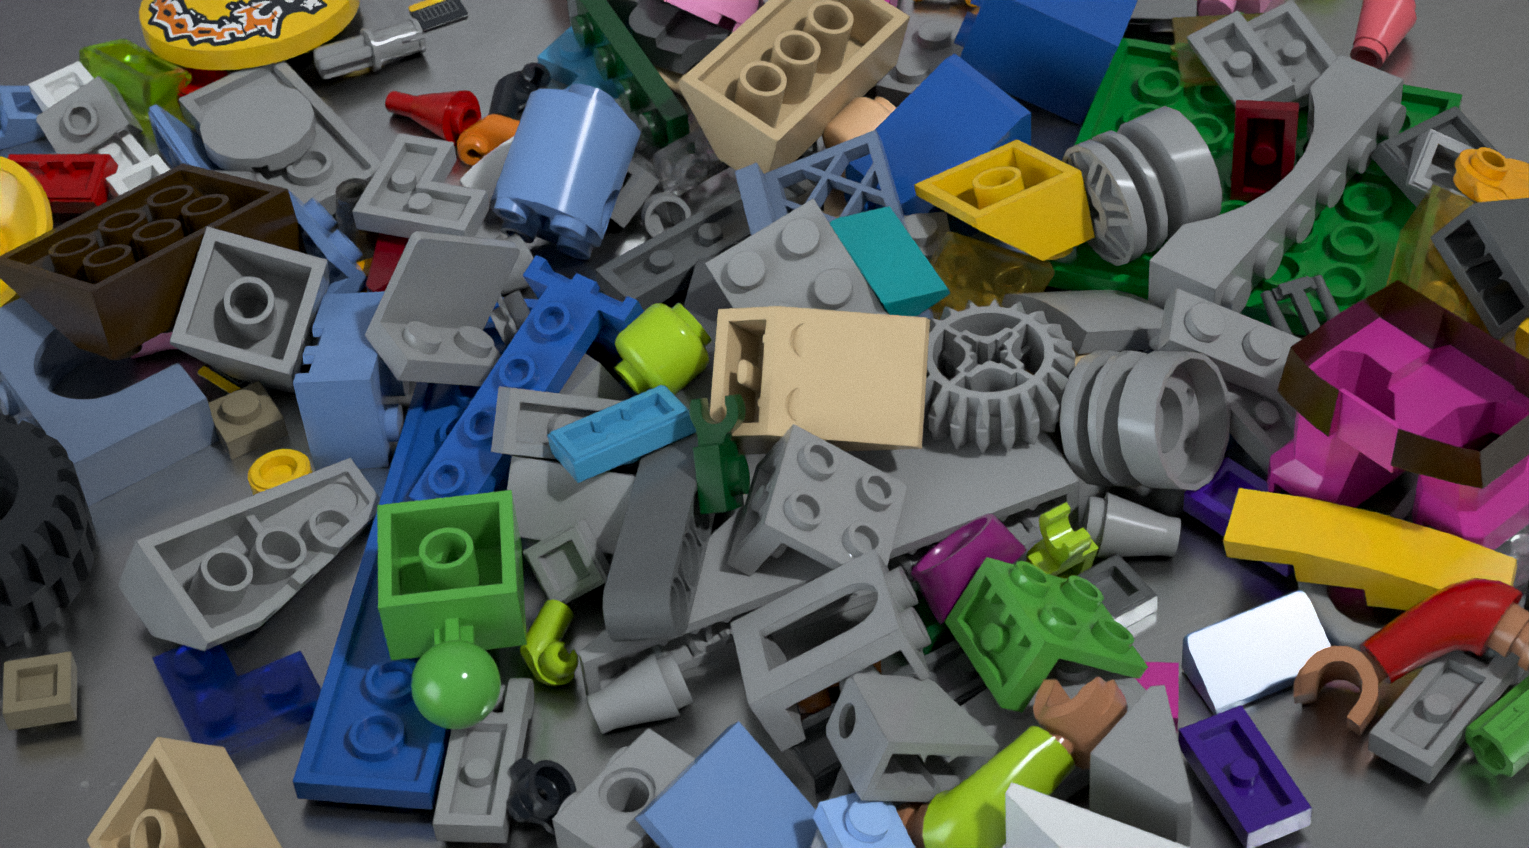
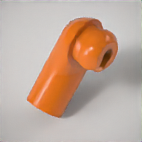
(484, 137)

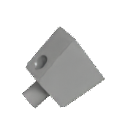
(904, 737)

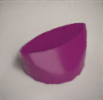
(954, 561)

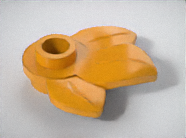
(1490, 176)

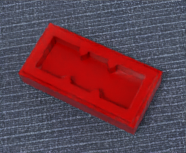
(70, 180)

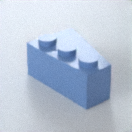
(349, 392)

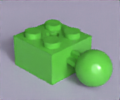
(450, 594)

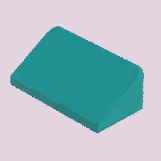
(890, 261)

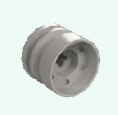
(1145, 183)
(1145, 419)

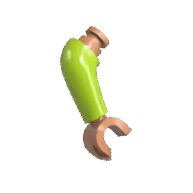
(1038, 759)

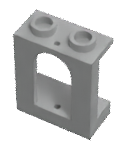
(778, 685)

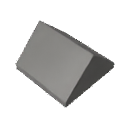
(1141, 772)

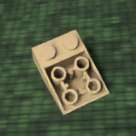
(826, 371)

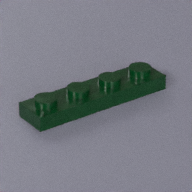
(635, 77)

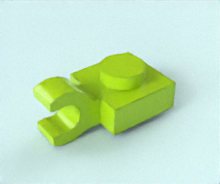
(1061, 549)

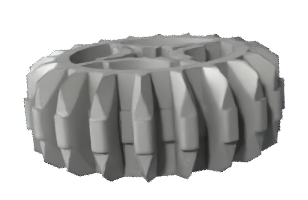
(990, 390)

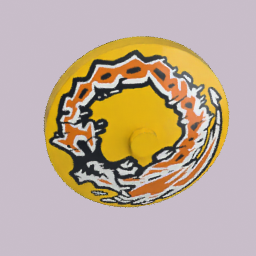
(240, 31)

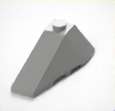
(245, 559)

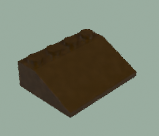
(128, 262)

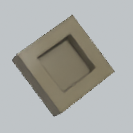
(247, 420)
(40, 690)

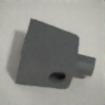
(1490, 260)

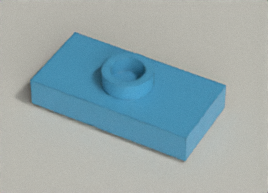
(621, 433)

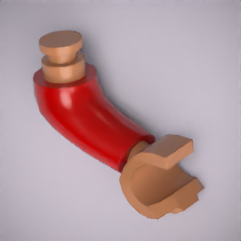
(1457, 618)

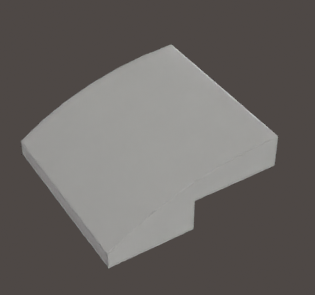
(1266, 57)
(1096, 317)

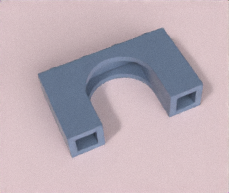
(107, 437)

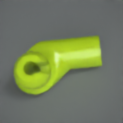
(545, 651)

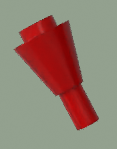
(441, 113)

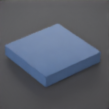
(730, 800)

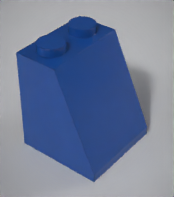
(1045, 48)
(942, 125)

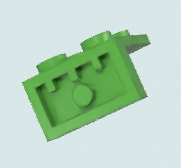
(1022, 621)

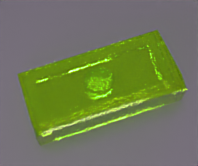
(136, 73)

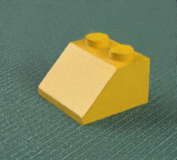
(1017, 199)

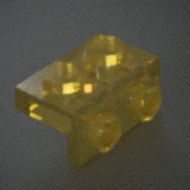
(984, 272)

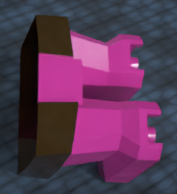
(1415, 392)

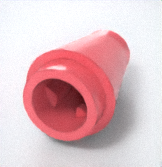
(1381, 29)

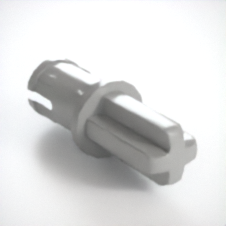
(369, 49)

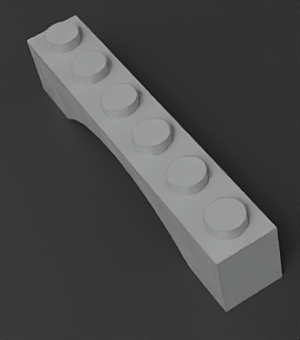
(1229, 254)

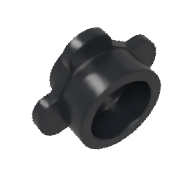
(539, 791)

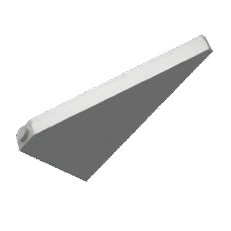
(941, 495)

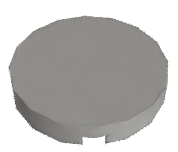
(258, 128)

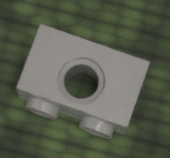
(608, 806)

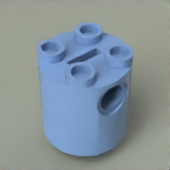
(565, 168)

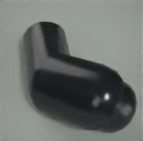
(515, 88)

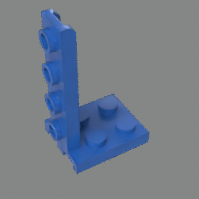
(557, 333)

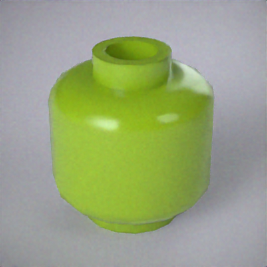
(662, 349)

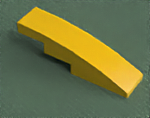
(1357, 548)

